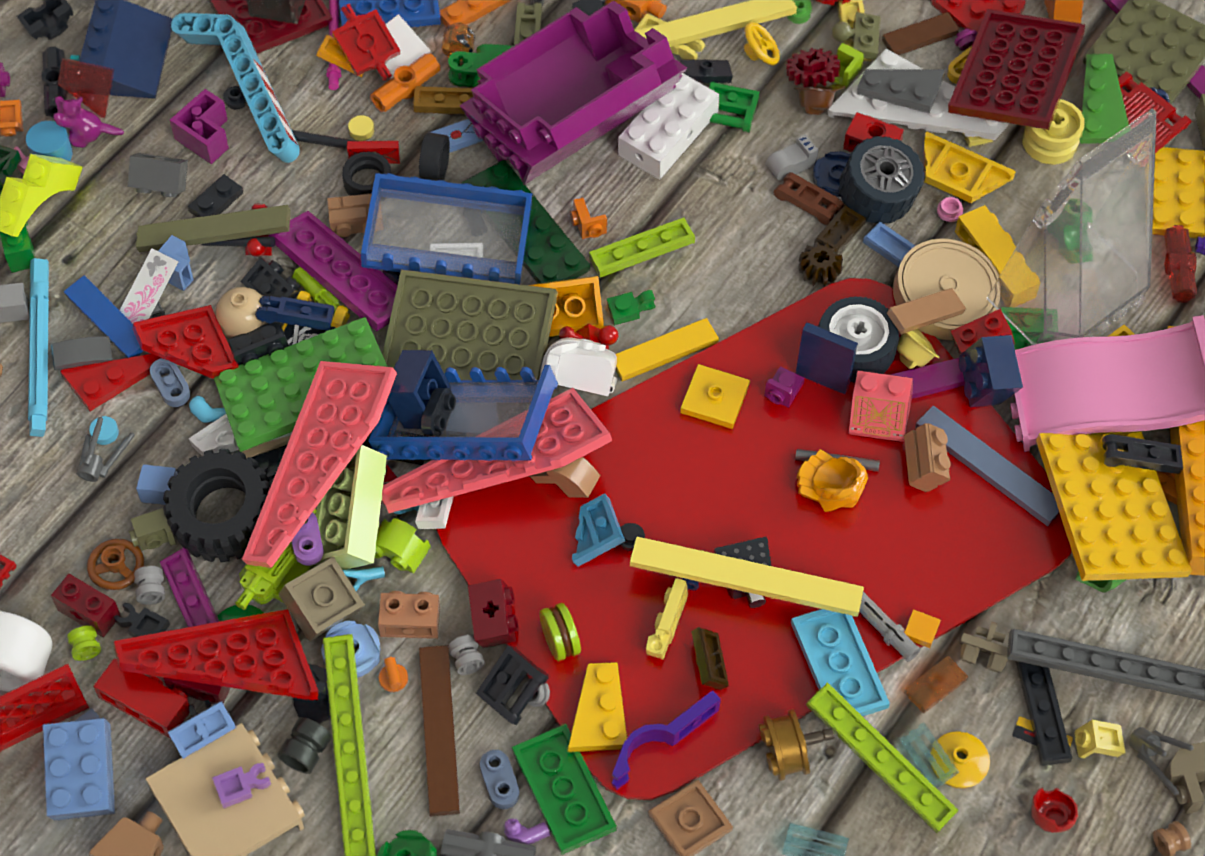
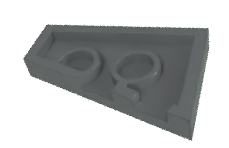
(902, 87)

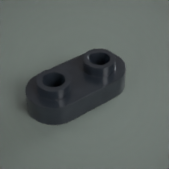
(437, 412)

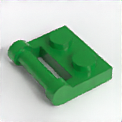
(735, 101)

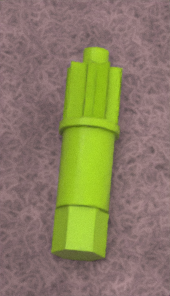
(316, 290)

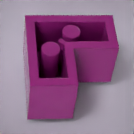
(200, 127)

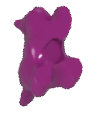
(83, 124)

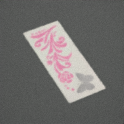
(148, 286)

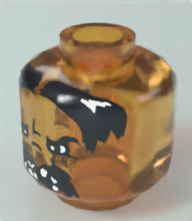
(458, 38)

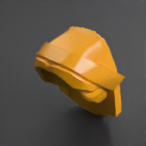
(832, 480)

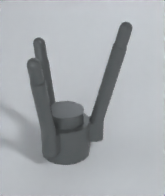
(91, 464)
(1149, 744)

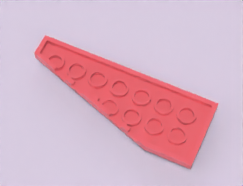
(330, 429)
(565, 435)

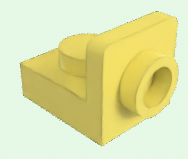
(1099, 738)

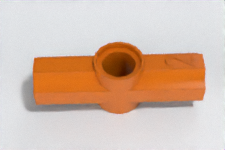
(404, 82)

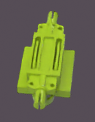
(265, 583)

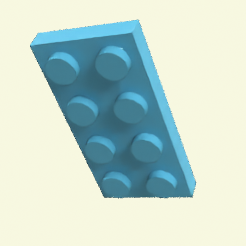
(840, 658)

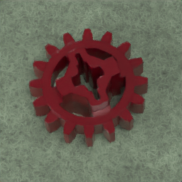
(813, 67)

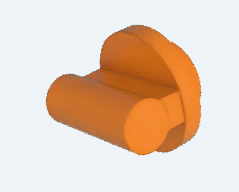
(393, 676)

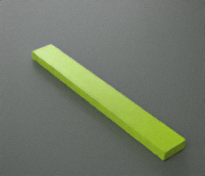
(349, 746)

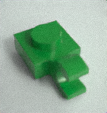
(627, 308)

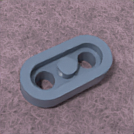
(170, 384)
(499, 777)

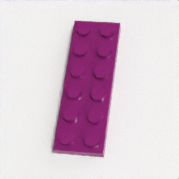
(338, 269)

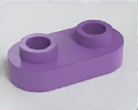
(308, 535)

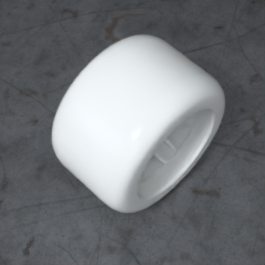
(23, 651)

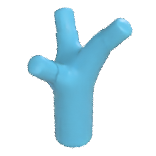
(364, 575)

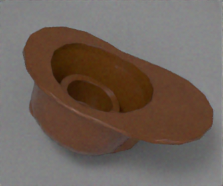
(818, 99)

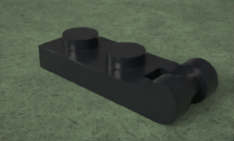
(1142, 454)

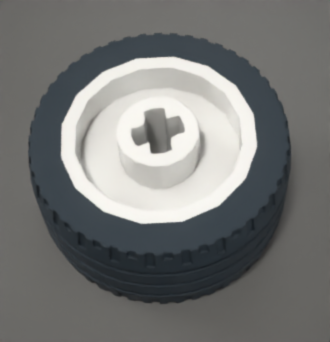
(869, 326)

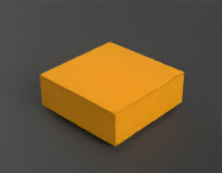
(922, 628)

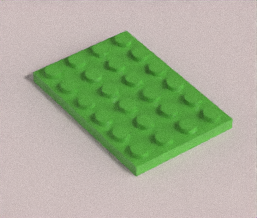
(270, 392)

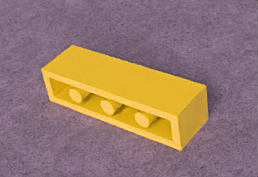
(983, 231)

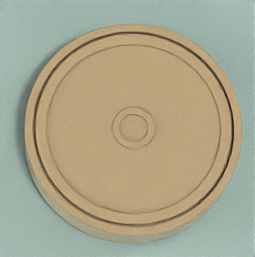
(942, 266)

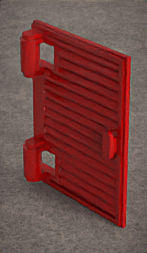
(1143, 99)

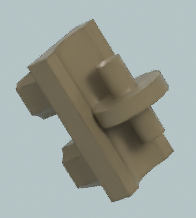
(972, 645)

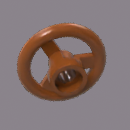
(111, 551)

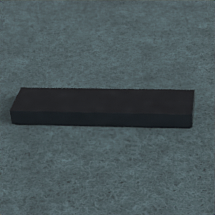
(1044, 714)

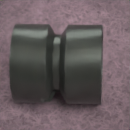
(306, 742)

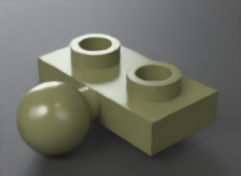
(864, 34)

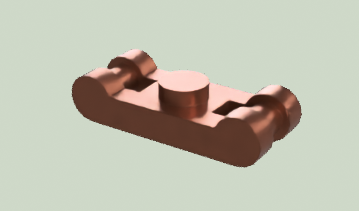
(808, 197)

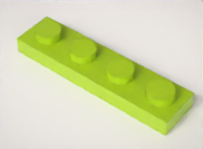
(641, 247)

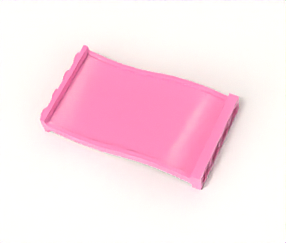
(1111, 383)

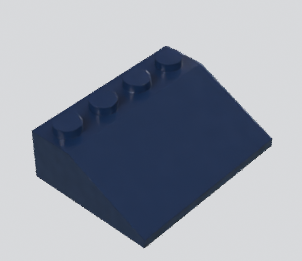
(129, 42)

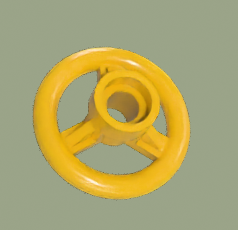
(757, 46)

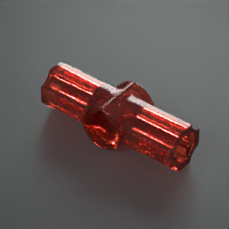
(1180, 263)

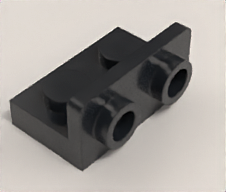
(270, 281)
(258, 343)

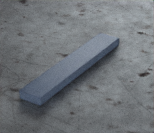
(994, 467)

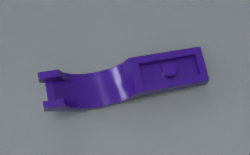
(669, 734)

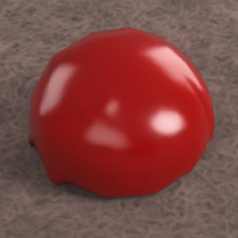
(1054, 810)

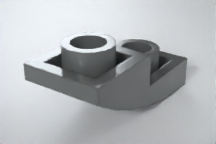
(81, 352)

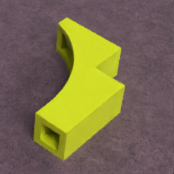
(41, 180)

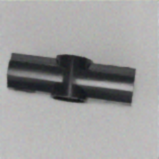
(50, 75)

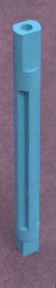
(38, 347)

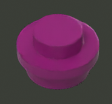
(965, 39)

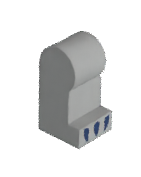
(793, 158)

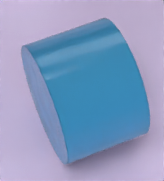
(49, 140)

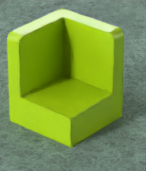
(850, 64)

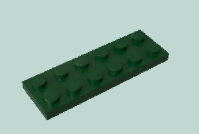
(548, 250)

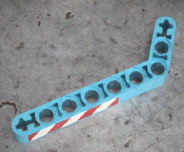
(258, 92)

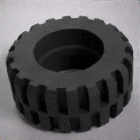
(200, 479)

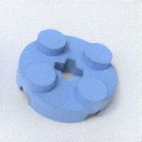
(365, 638)

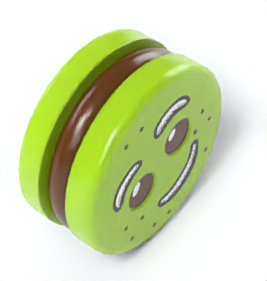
(560, 631)

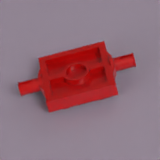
(366, 42)

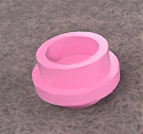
(950, 209)

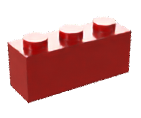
(143, 698)

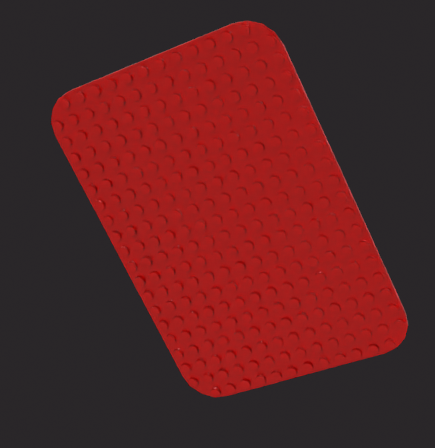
(721, 486)

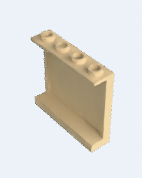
(196, 812)

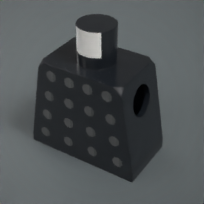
(754, 551)

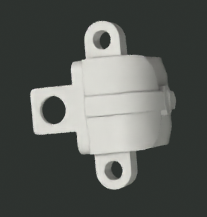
(582, 365)

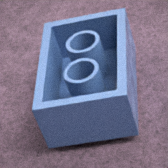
(78, 769)

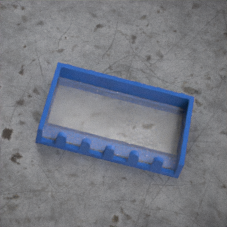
(446, 229)
(488, 422)

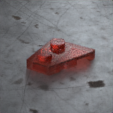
(89, 82)

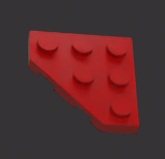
(188, 339)

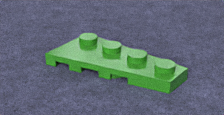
(1102, 100)

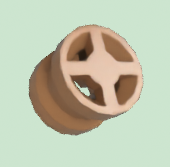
(1172, 839)

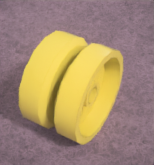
(1058, 142)

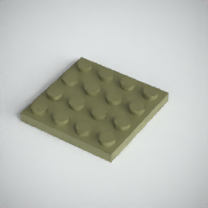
(1154, 45)

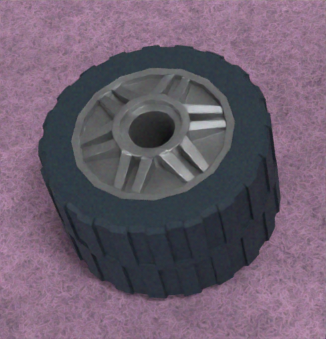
(881, 179)

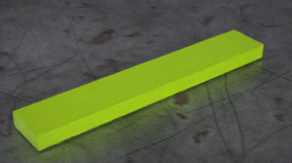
(882, 757)

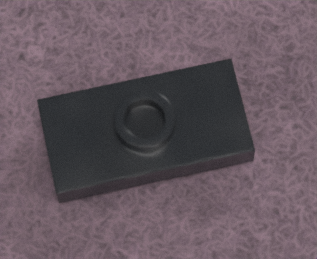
(708, 70)

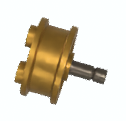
(789, 744)

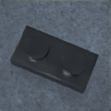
(216, 197)

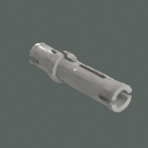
(892, 633)

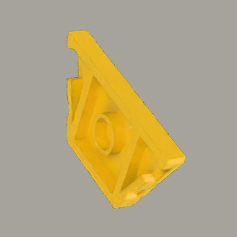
(961, 170)

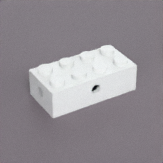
(668, 127)

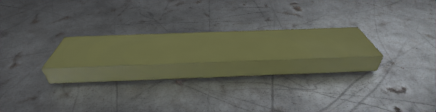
(215, 227)

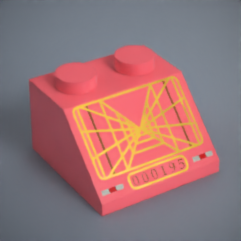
(880, 406)

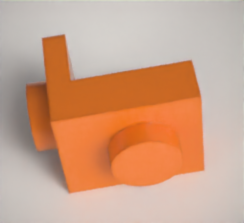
(10, 118)
(587, 225)

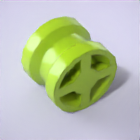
(84, 643)

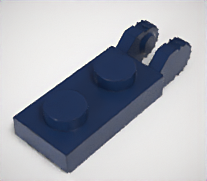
(295, 312)

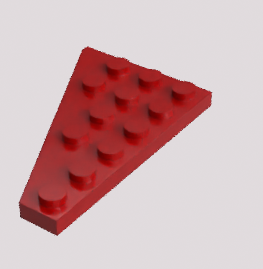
(237, 653)

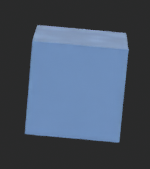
(177, 250)

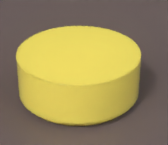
(361, 128)

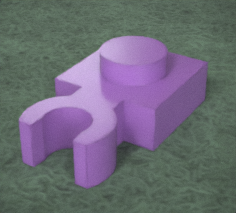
(235, 785)

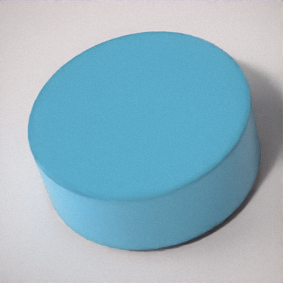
(109, 430)

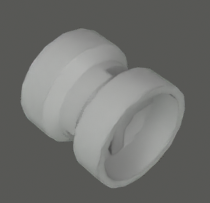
(149, 585)
(466, 654)

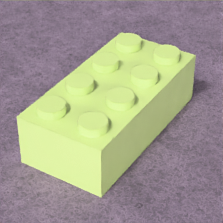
(351, 511)

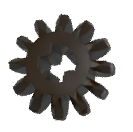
(820, 264)

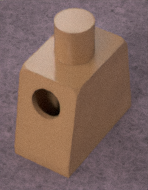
(131, 838)

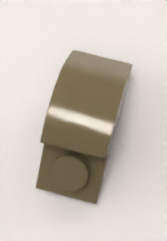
(1185, 772)

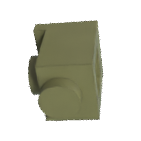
(151, 530)

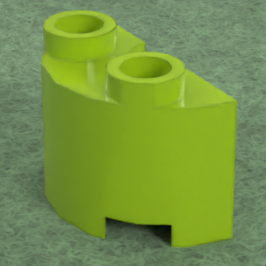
(401, 545)

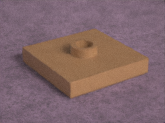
(690, 820)

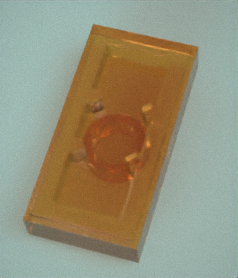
(936, 684)

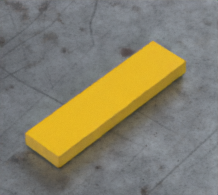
(665, 349)

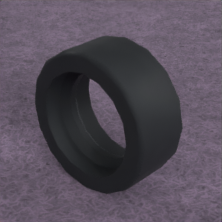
(434, 157)
(358, 162)

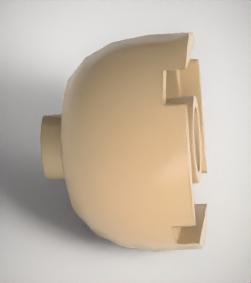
(237, 311)

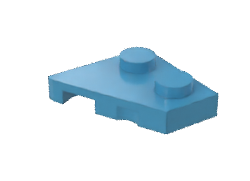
(597, 530)

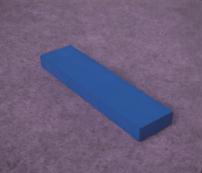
(104, 315)

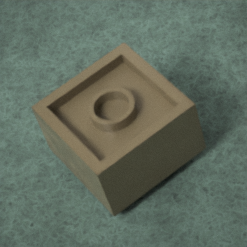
(321, 599)

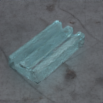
(914, 735)
(815, 834)

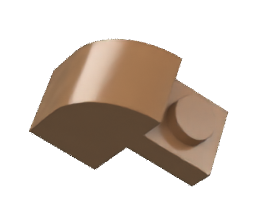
(574, 479)

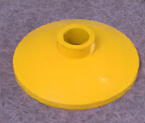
(973, 768)

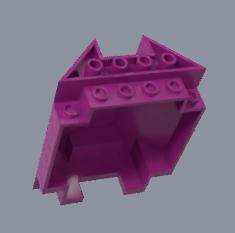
(568, 87)

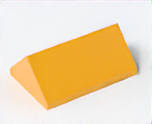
(576, 304)

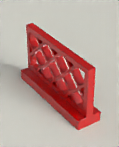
(39, 709)

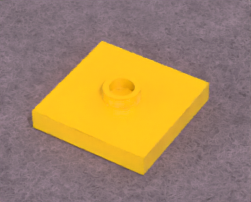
(715, 396)

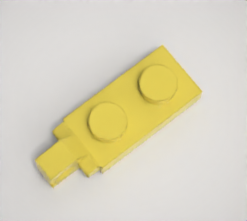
(668, 620)

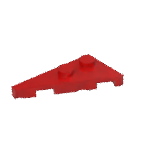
(105, 380)

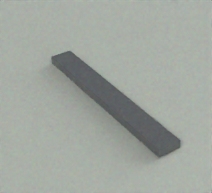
(1106, 664)

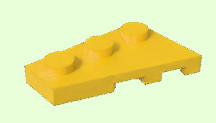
(600, 711)

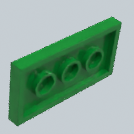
(564, 790)

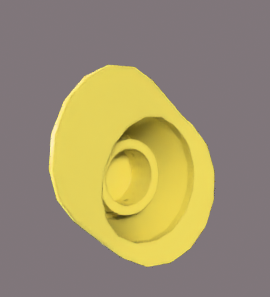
(915, 349)

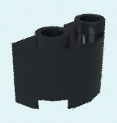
(47, 20)

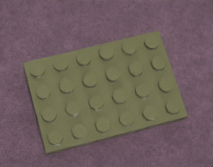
(471, 323)

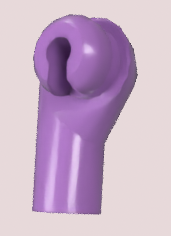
(522, 834)

